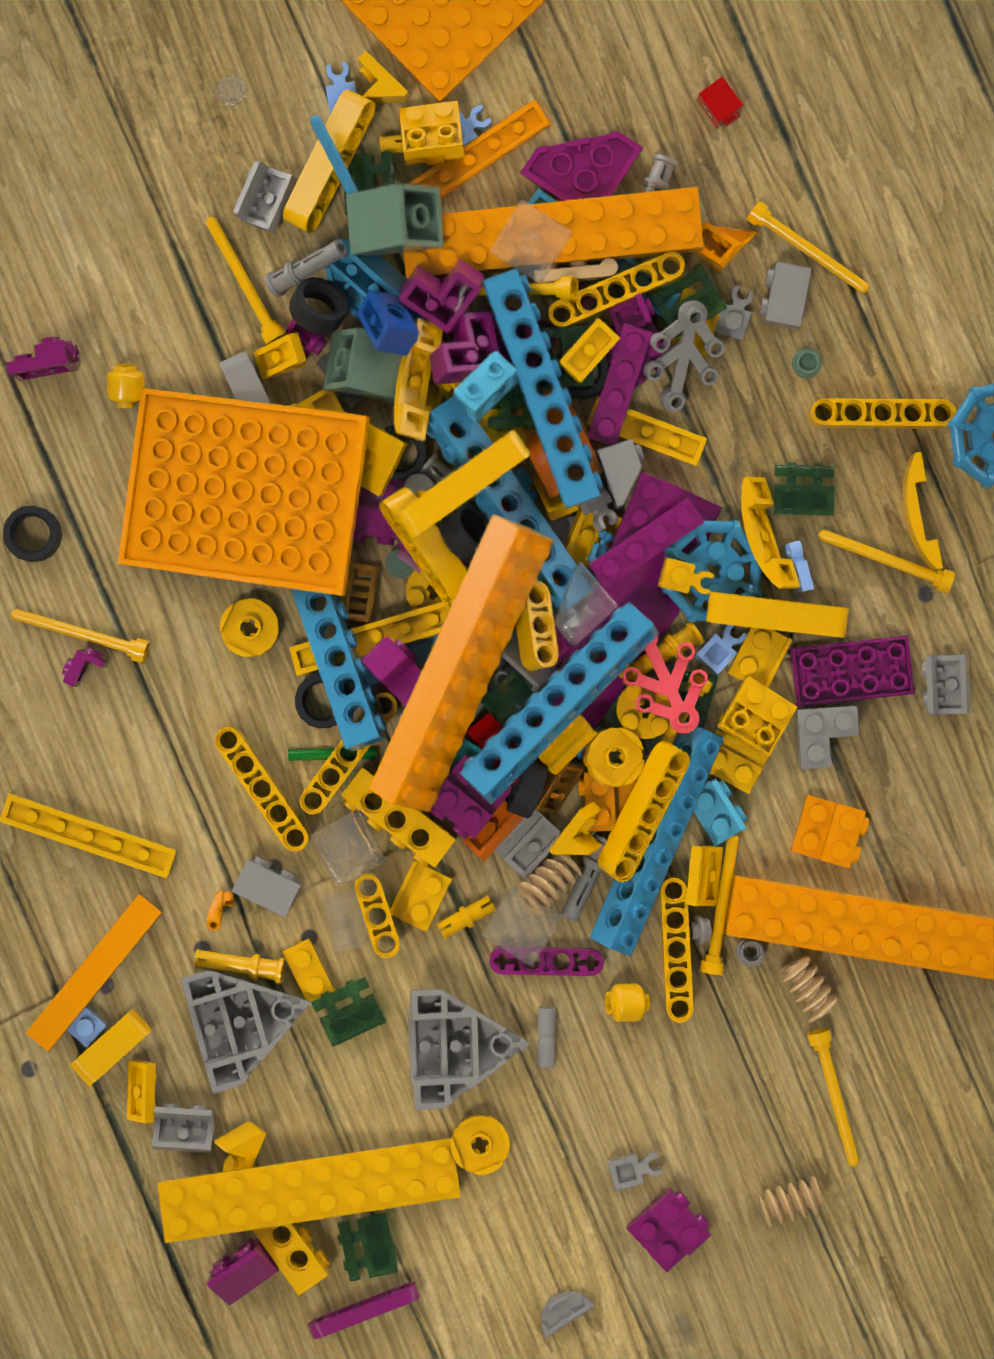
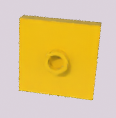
(380, 459)

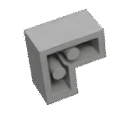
(815, 728)

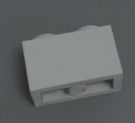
(786, 295)
(267, 886)

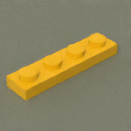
(659, 436)

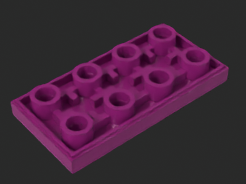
(852, 671)

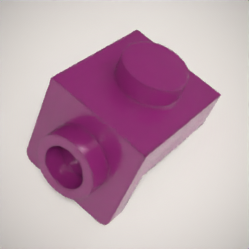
(632, 312)
(313, 342)
(76, 667)

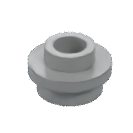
(700, 930)
(754, 960)

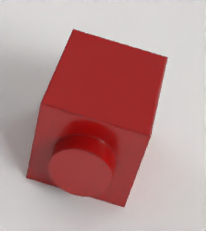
(720, 103)

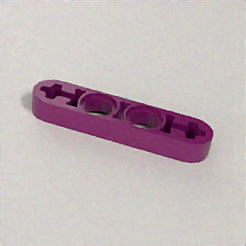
(546, 965)
(364, 1310)

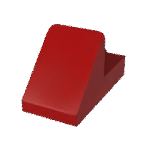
(483, 728)

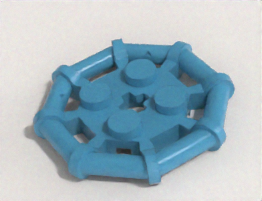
(978, 435)
(715, 553)

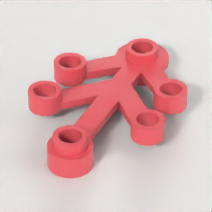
(668, 686)

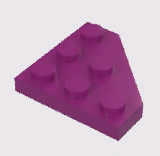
(582, 166)

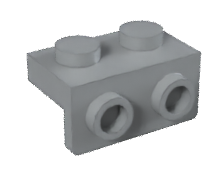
(264, 197)
(947, 684)
(183, 1128)

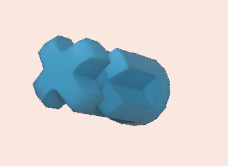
(525, 480)
(600, 548)

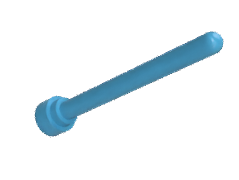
(333, 154)

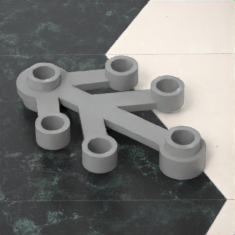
(683, 352)

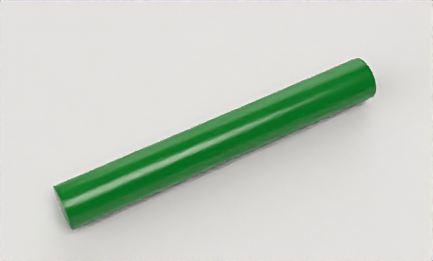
(324, 753)

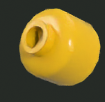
(125, 385)
(626, 1002)

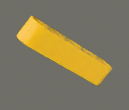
(318, 179)
(627, 281)
(895, 409)
(462, 484)
(428, 549)
(777, 614)
(342, 766)
(249, 781)
(643, 811)
(676, 963)

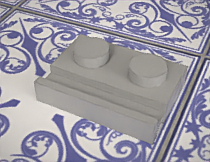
(528, 843)

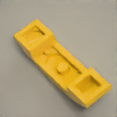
(413, 382)
(754, 501)
(928, 550)

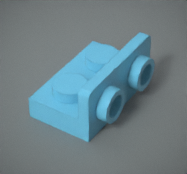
(486, 386)
(717, 813)

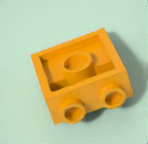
(607, 798)
(829, 831)

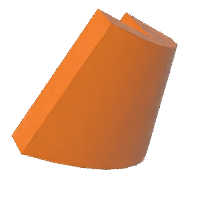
(564, 445)

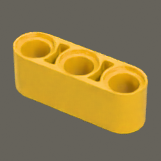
(545, 638)
(381, 929)
(110, 1047)

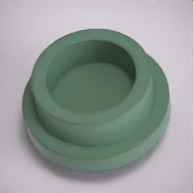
(806, 363)
(396, 566)

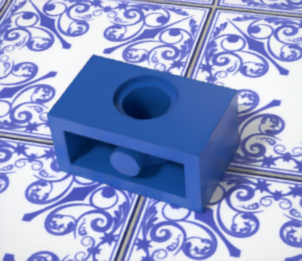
(388, 323)

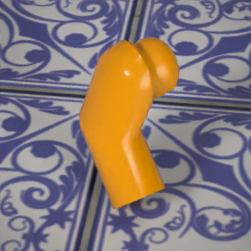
(216, 909)

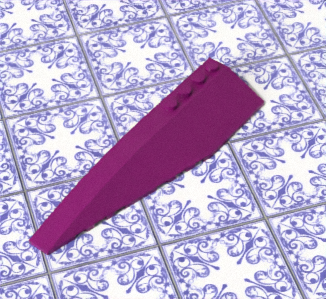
(640, 587)

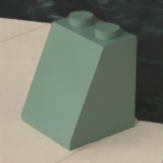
(394, 219)
(359, 368)

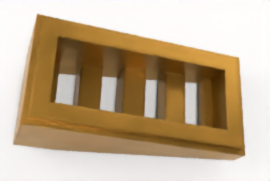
(367, 570)
(563, 782)

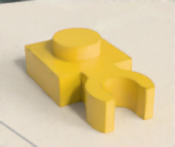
(680, 576)

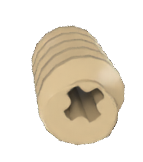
(546, 882)
(809, 987)
(791, 1202)

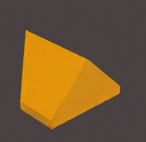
(722, 245)

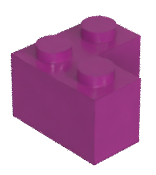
(441, 300)
(472, 345)
(394, 667)

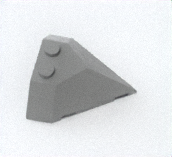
(236, 1024)
(452, 1047)

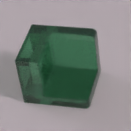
(507, 696)

